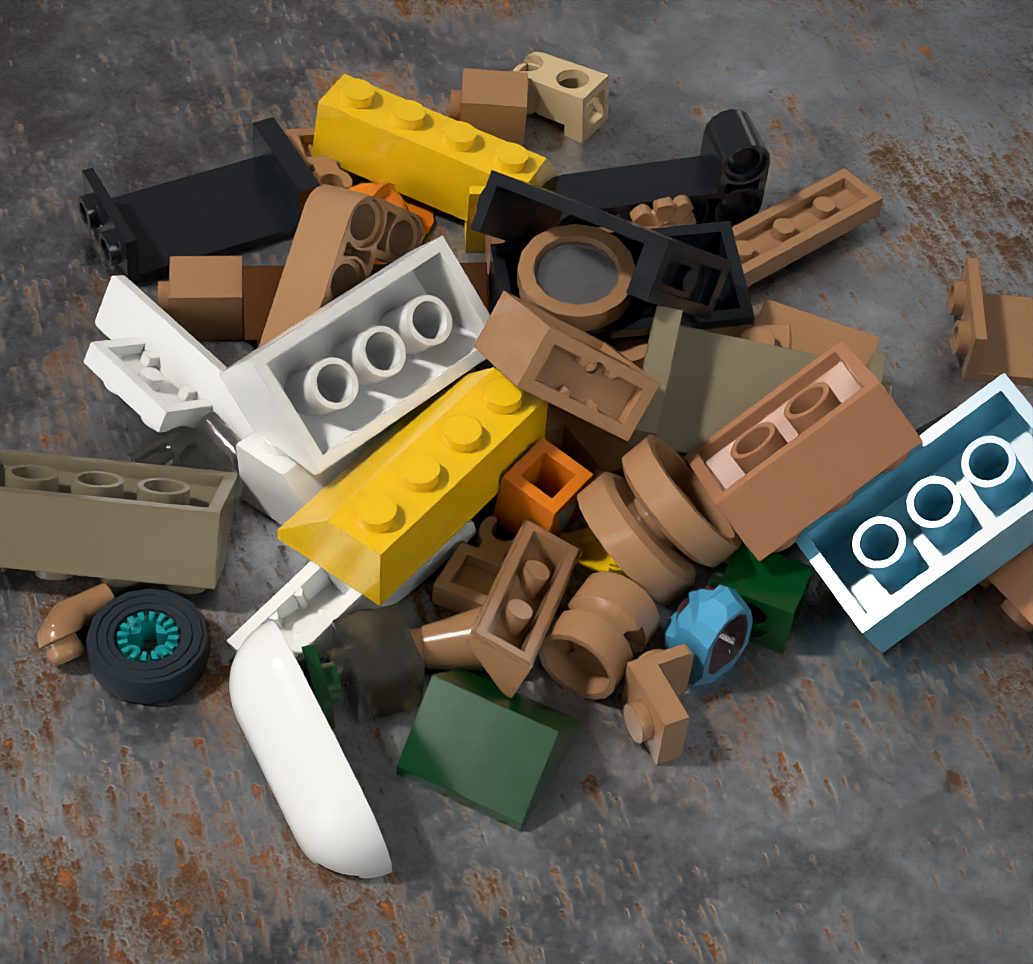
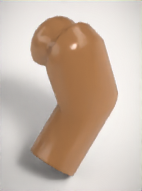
(68, 617)

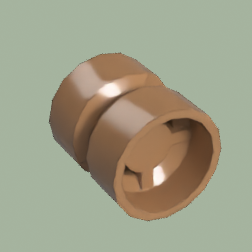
(599, 634)

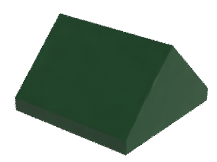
(485, 746)

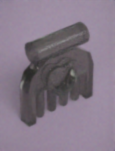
(207, 447)

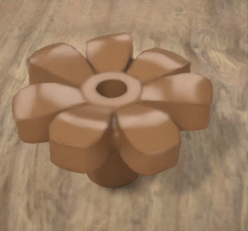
(665, 212)

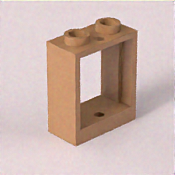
(565, 366)

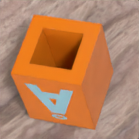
(542, 490)

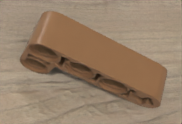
(336, 250)

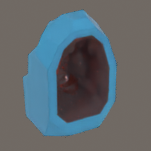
(714, 627)

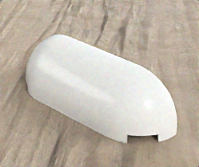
(303, 758)

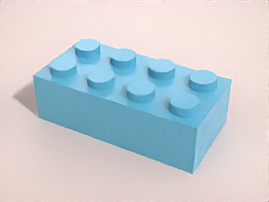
(935, 521)

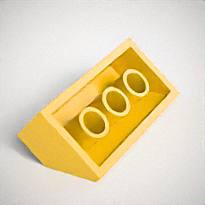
(415, 146)
(418, 483)

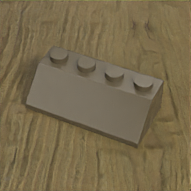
(114, 520)

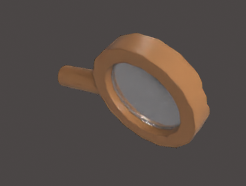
(577, 275)

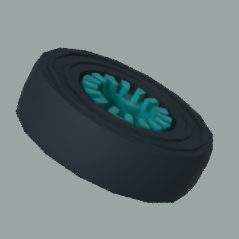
(144, 615)

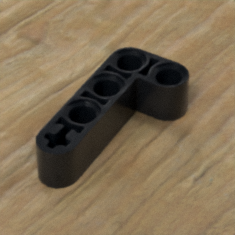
(721, 182)

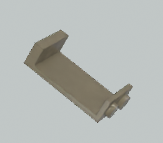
(712, 379)

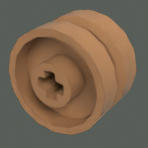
(657, 520)

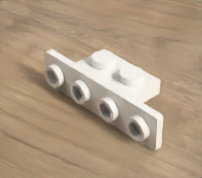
(158, 364)

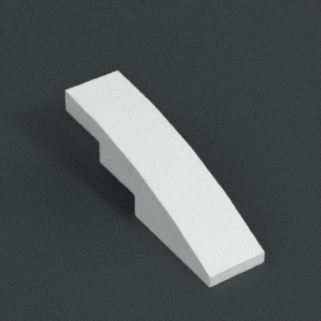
(315, 598)

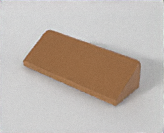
(521, 605)

